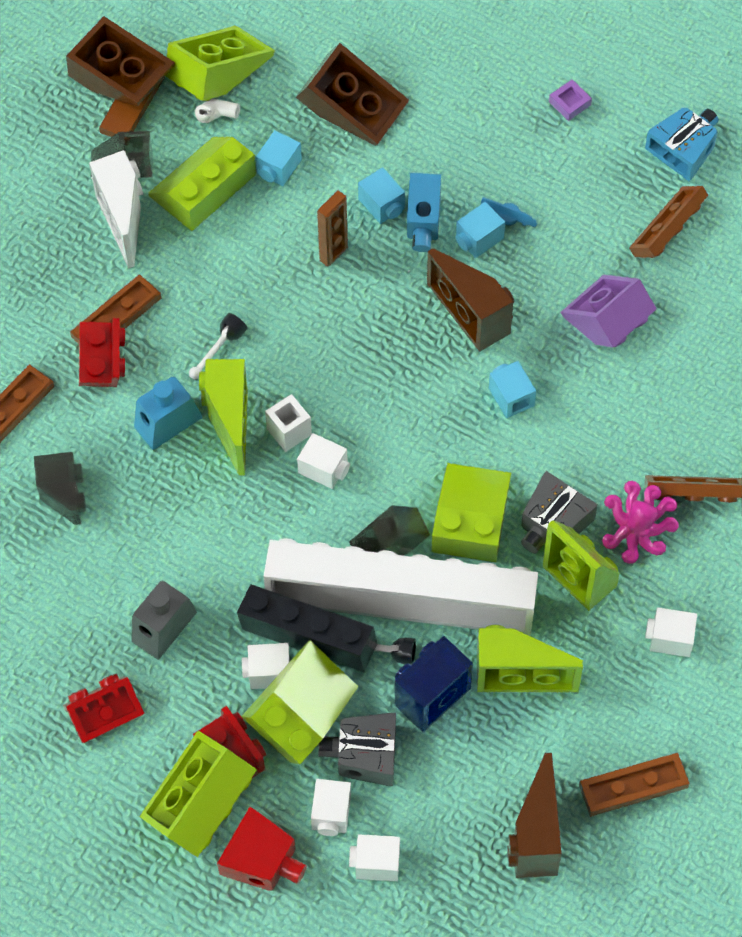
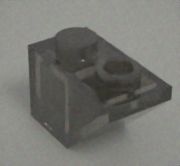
(136, 146)
(58, 482)
(395, 530)

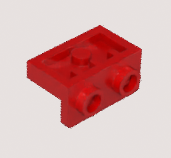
(100, 353)
(103, 708)
(230, 733)

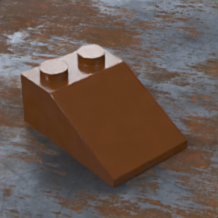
(117, 63)
(352, 96)
(471, 298)
(536, 840)

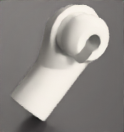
(216, 108)

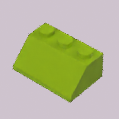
(205, 180)
(198, 793)

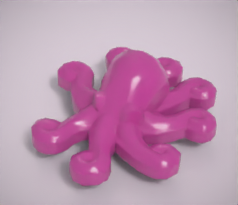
(639, 520)

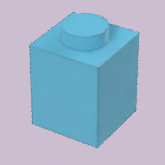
(278, 158)
(381, 195)
(479, 230)
(512, 389)

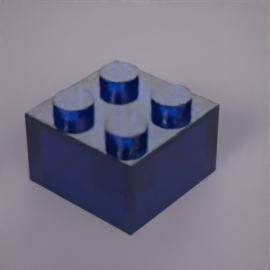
(432, 683)

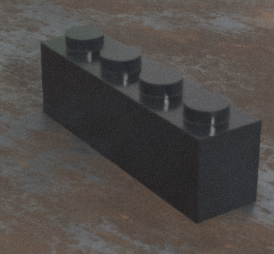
(297, 622)

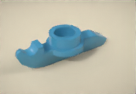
(510, 213)

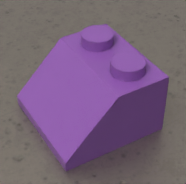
(610, 309)

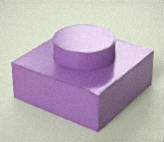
(570, 100)

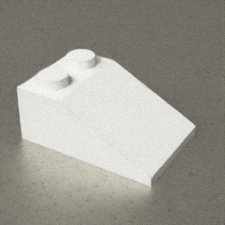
(118, 196)

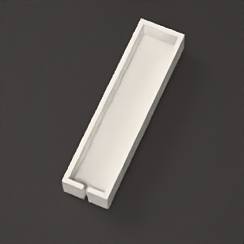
(402, 585)

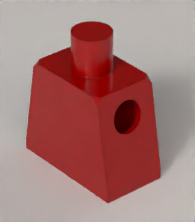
(260, 854)

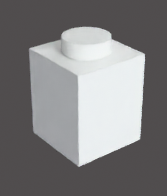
(288, 423)
(323, 461)
(672, 632)
(264, 663)
(331, 807)
(376, 857)

